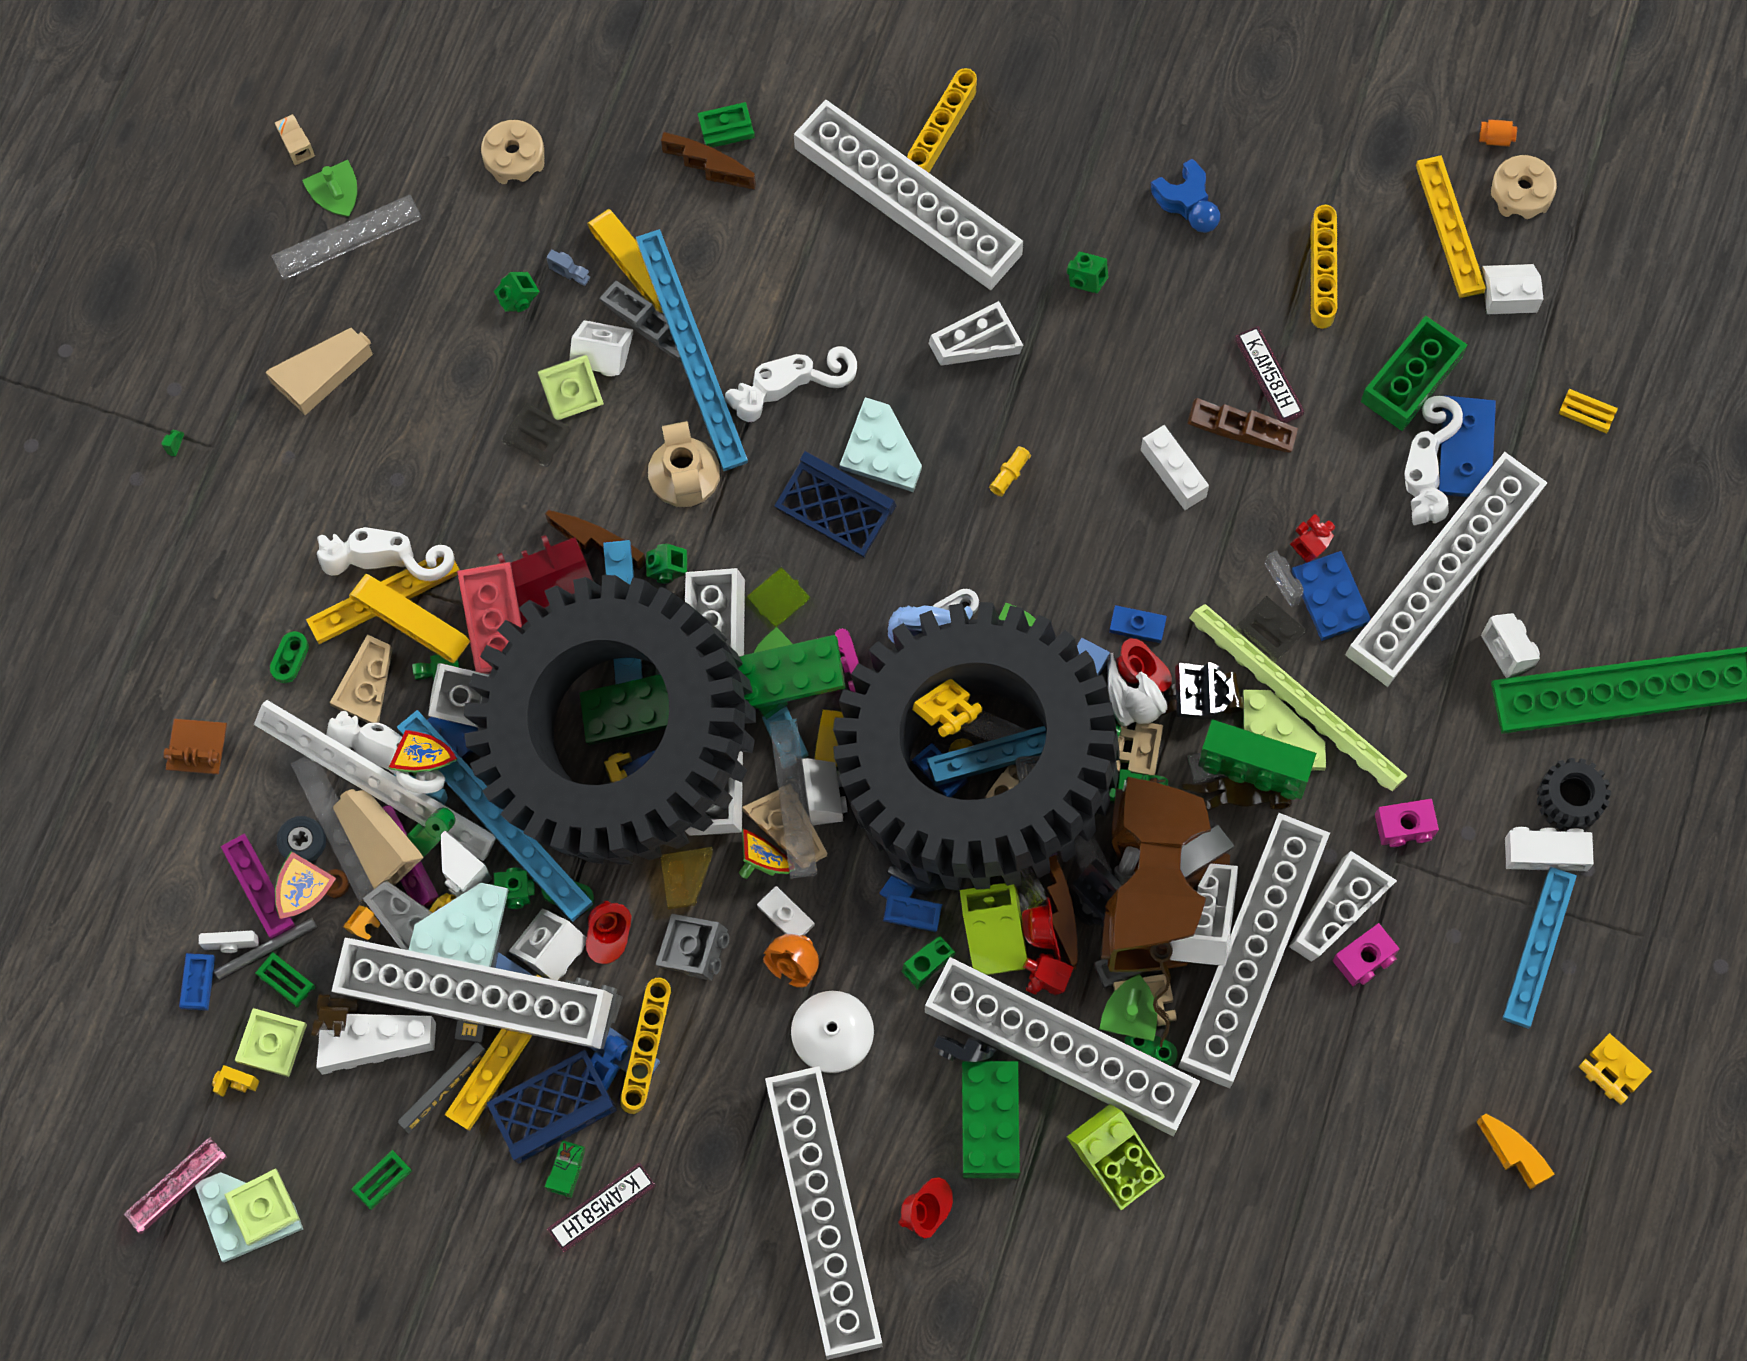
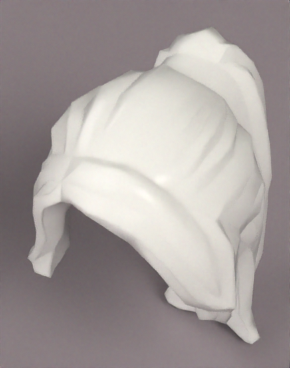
(1132, 704)

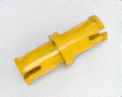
(1010, 471)

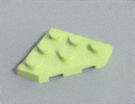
(1273, 719)

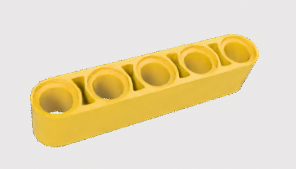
(944, 113)
(624, 252)
(1319, 276)
(409, 618)
(645, 1032)

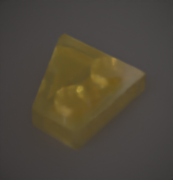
(684, 876)

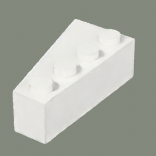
(1344, 899)
(1213, 932)
(374, 1040)

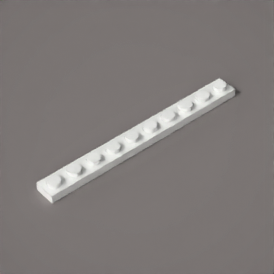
(367, 775)

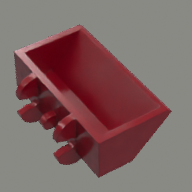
(546, 569)

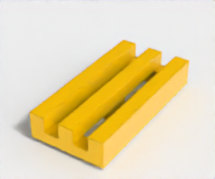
(1589, 407)

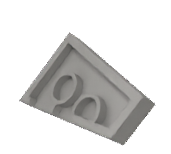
(396, 912)

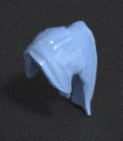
(911, 619)

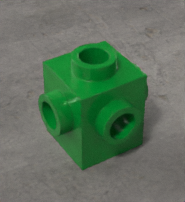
(1087, 272)
(516, 291)
(666, 563)
(518, 884)

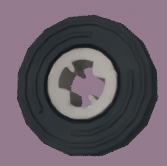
(294, 829)

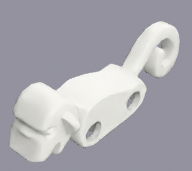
(785, 377)
(1422, 464)
(379, 552)
(379, 749)

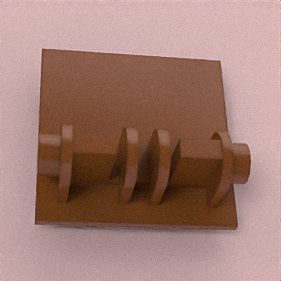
(195, 746)

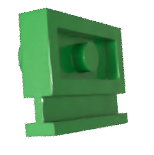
(726, 125)

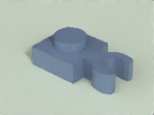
(564, 265)

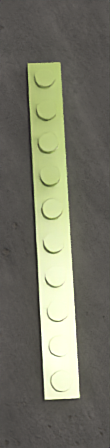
(1298, 697)

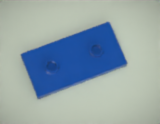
(1469, 452)

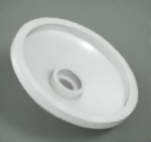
(837, 1049)

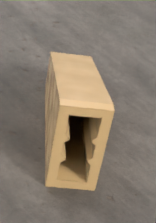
(319, 370)
(376, 838)

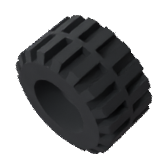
(1588, 780)

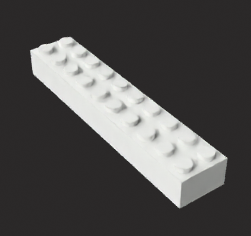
(908, 194)
(1445, 569)
(720, 599)
(1254, 951)
(472, 993)
(1061, 1046)
(823, 1213)

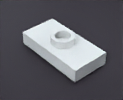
(785, 913)
(228, 941)

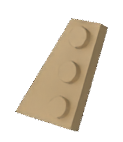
(365, 681)
(768, 816)

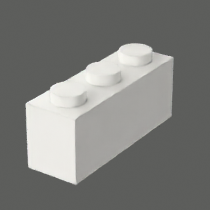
(1174, 467)
(1549, 849)

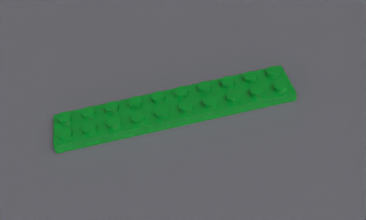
(774, 676)
(1621, 690)

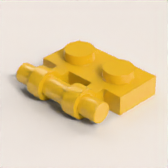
(941, 702)
(1620, 1064)

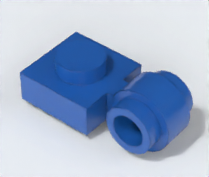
(615, 1049)

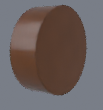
(340, 885)

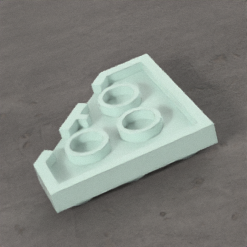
(881, 448)
(464, 927)
(222, 1221)

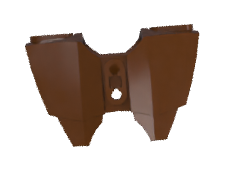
(1157, 900)

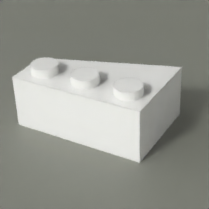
(977, 337)

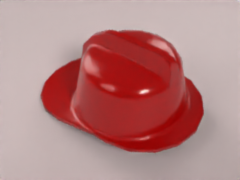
(1138, 657)
(1038, 927)
(607, 932)
(927, 1208)

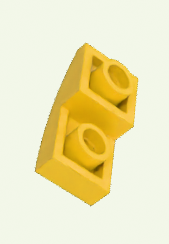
(826, 736)

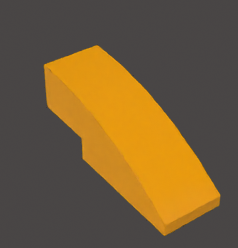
(1515, 1150)

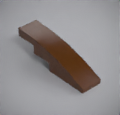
(717, 165)
(1242, 426)
(589, 535)
(1063, 918)

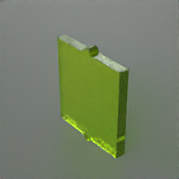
(778, 597)

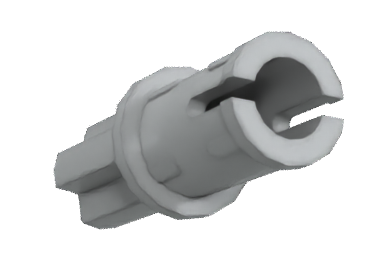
(1125, 869)

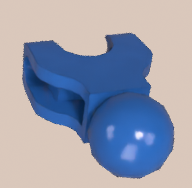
(1188, 198)

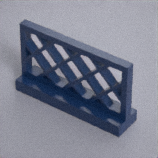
(845, 484)
(563, 1127)

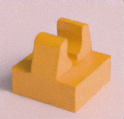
(358, 921)

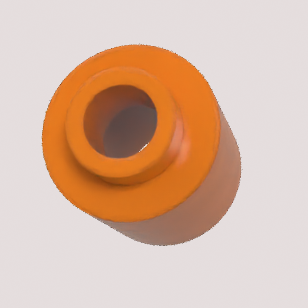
(1498, 132)

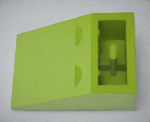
(994, 928)
(1116, 1156)

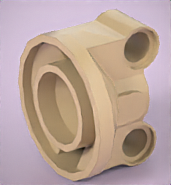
(683, 485)

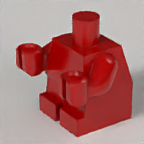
(1312, 543)
(1047, 974)

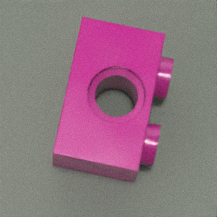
(1419, 813)
(1373, 941)

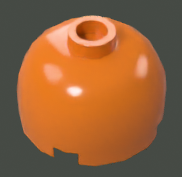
(793, 957)

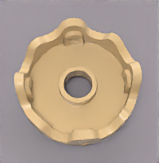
(512, 165)
(1516, 200)

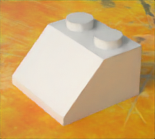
(1512, 289)
(604, 346)
(1510, 645)
(451, 693)
(822, 792)
(461, 867)
(549, 945)

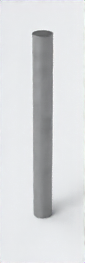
(265, 948)

